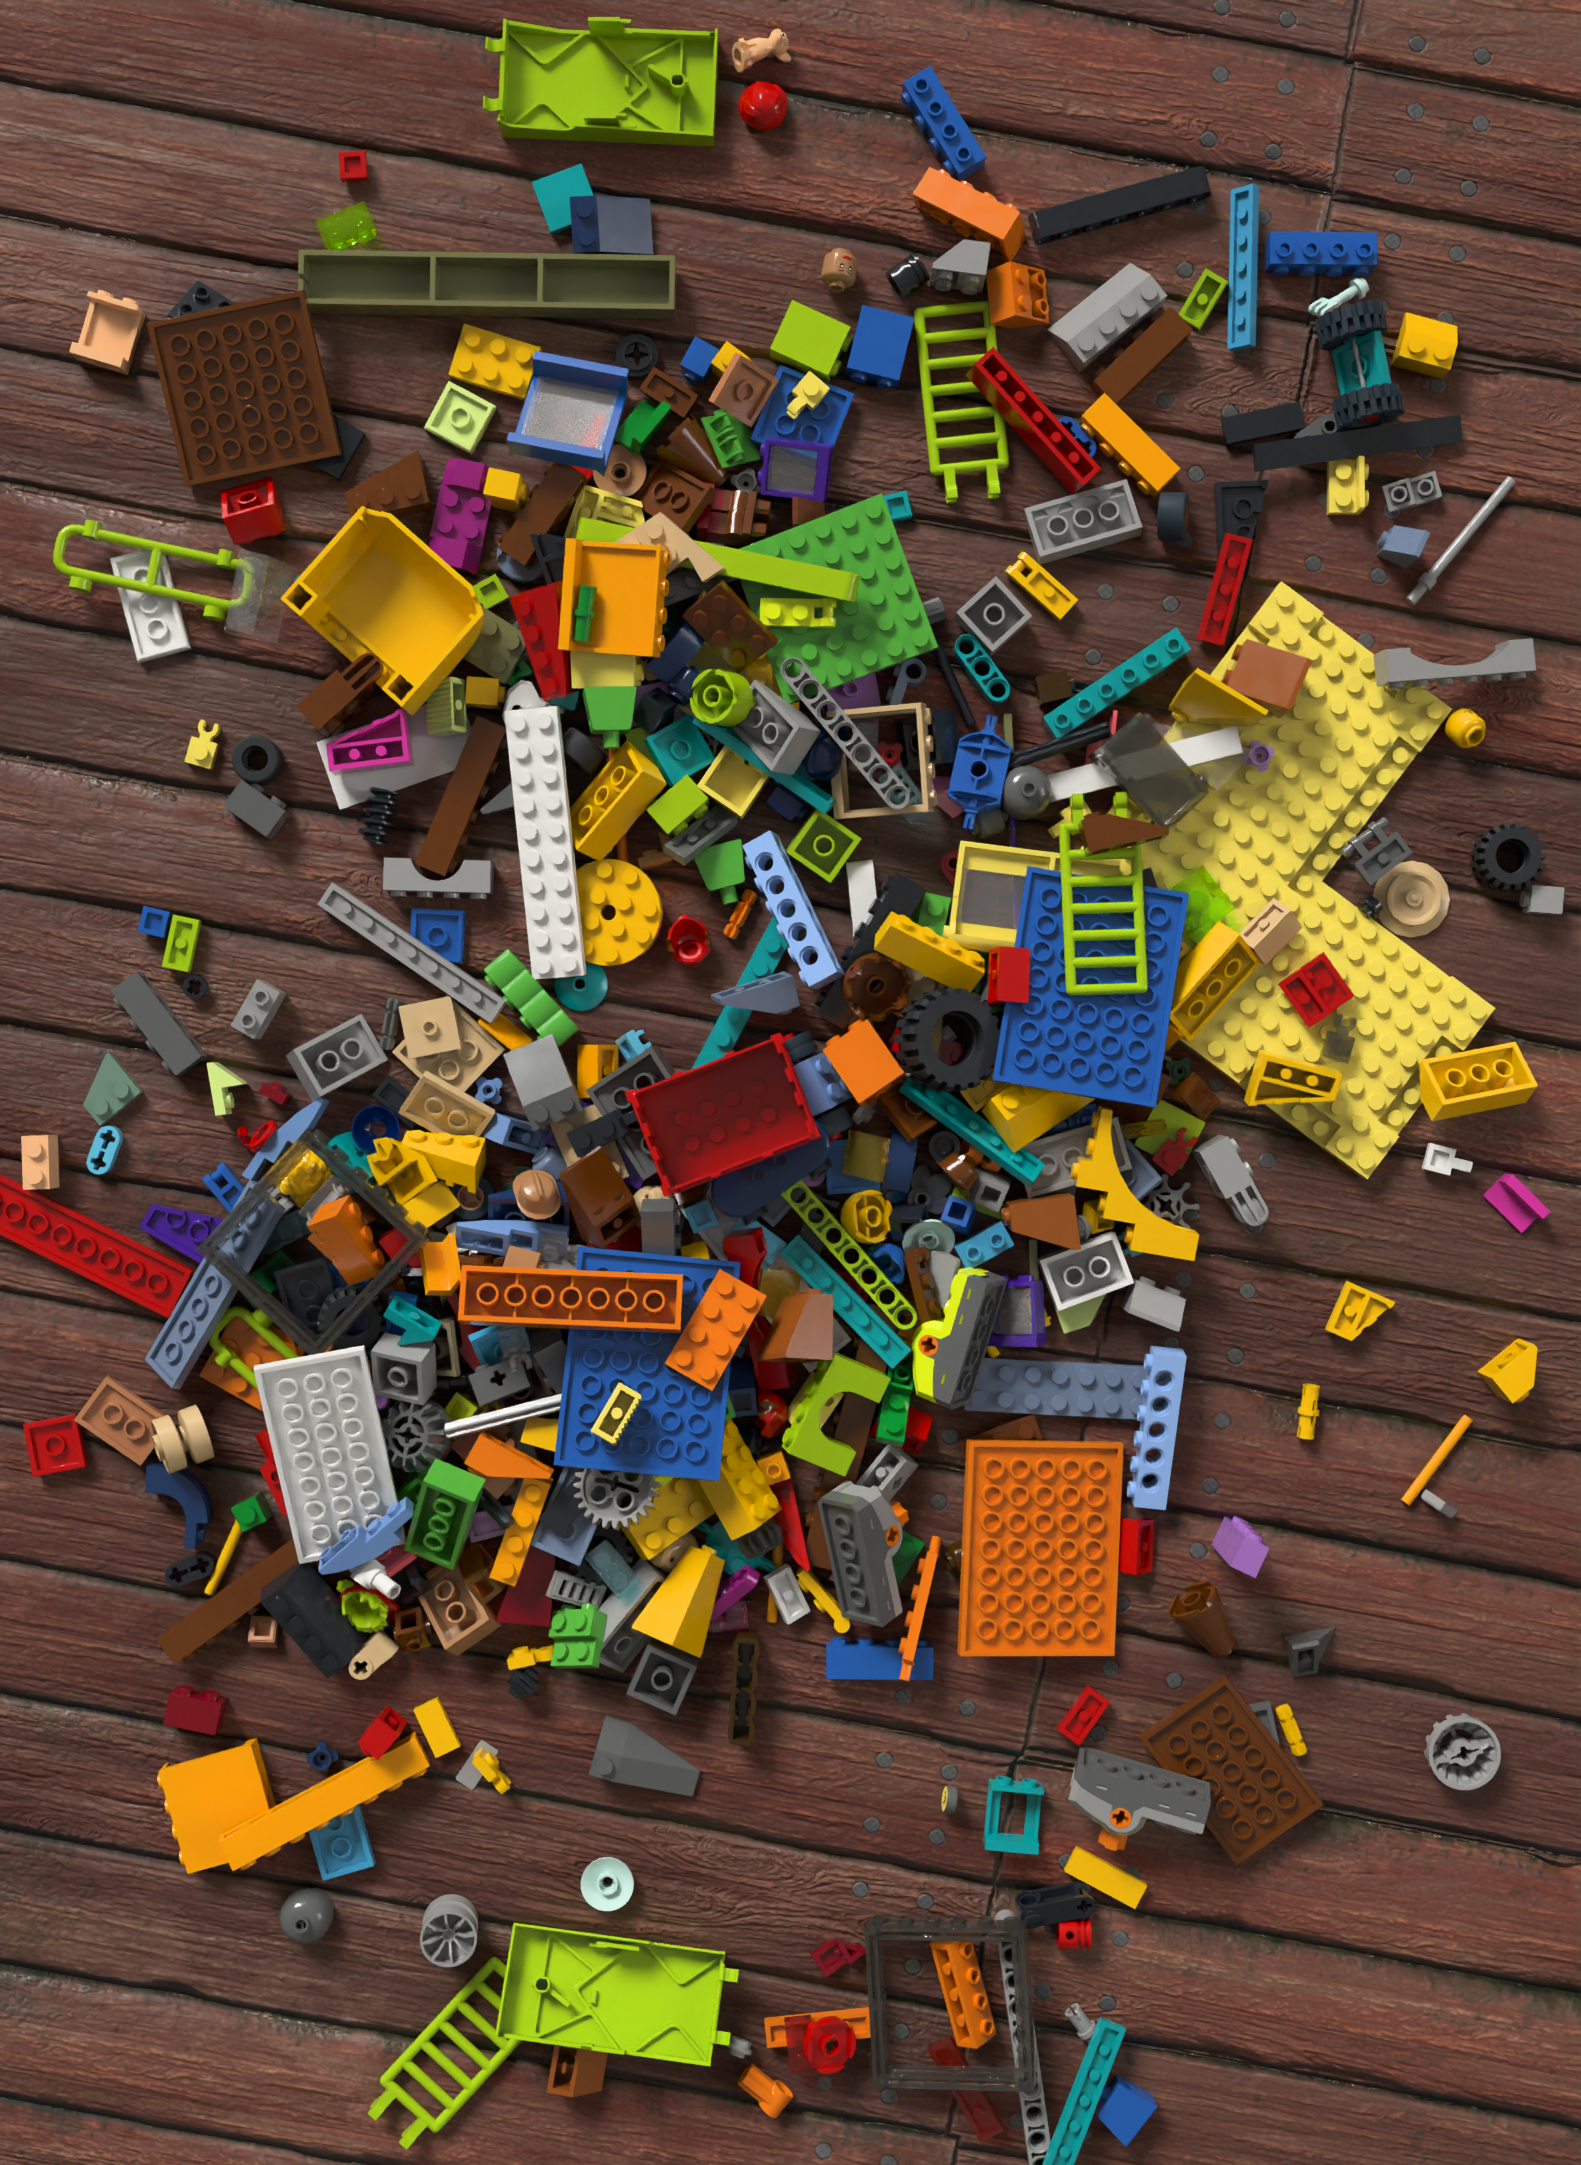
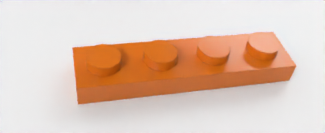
(856, 2018)

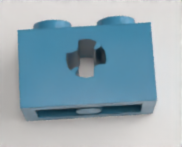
(983, 1244)

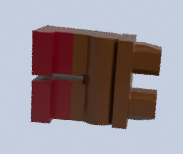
(731, 518)

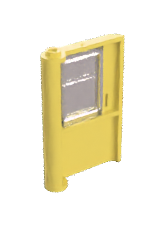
(991, 891)

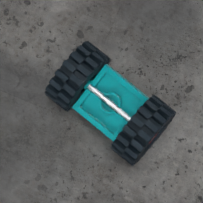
(1360, 365)

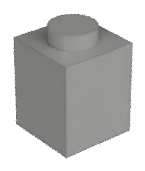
(1542, 900)

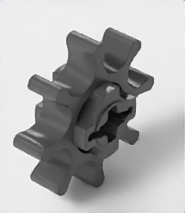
(1173, 1198)

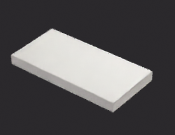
(152, 620)

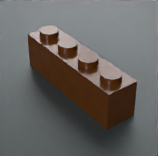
(1142, 357)
(543, 512)

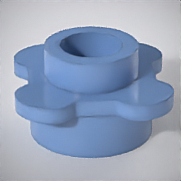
(494, 1085)

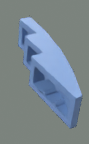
(284, 1137)
(497, 1235)

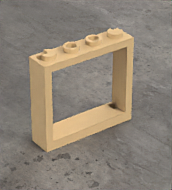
(929, 797)

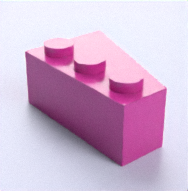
(374, 747)

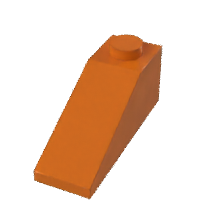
(500, 1459)

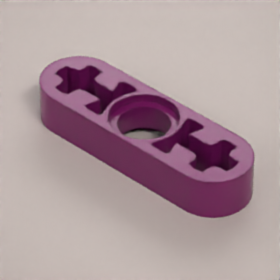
(734, 1589)

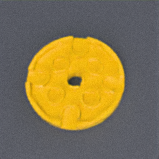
(636, 907)

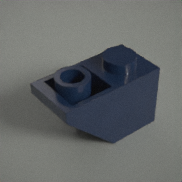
(742, 1388)

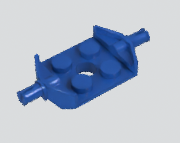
(980, 793)

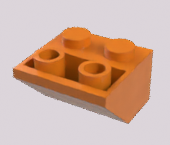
(1017, 296)

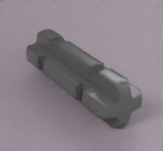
(390, 1024)

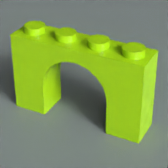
(832, 1377)

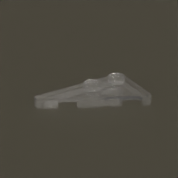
(1215, 772)

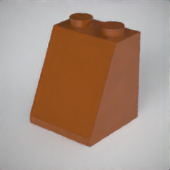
(1267, 676)
(1044, 1218)
(801, 1329)

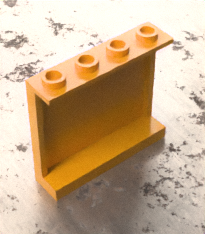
(627, 596)
(213, 1797)

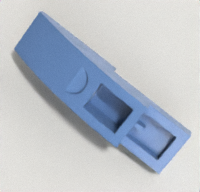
(363, 1545)

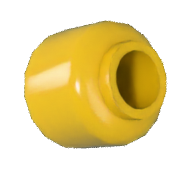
(1465, 728)

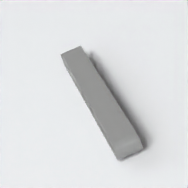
(833, 726)

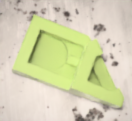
(1079, 1314)

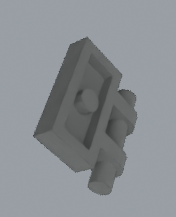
(1382, 857)

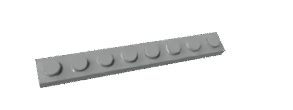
(412, 952)

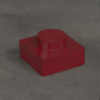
(276, 1092)

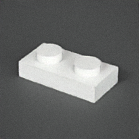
(787, 1594)

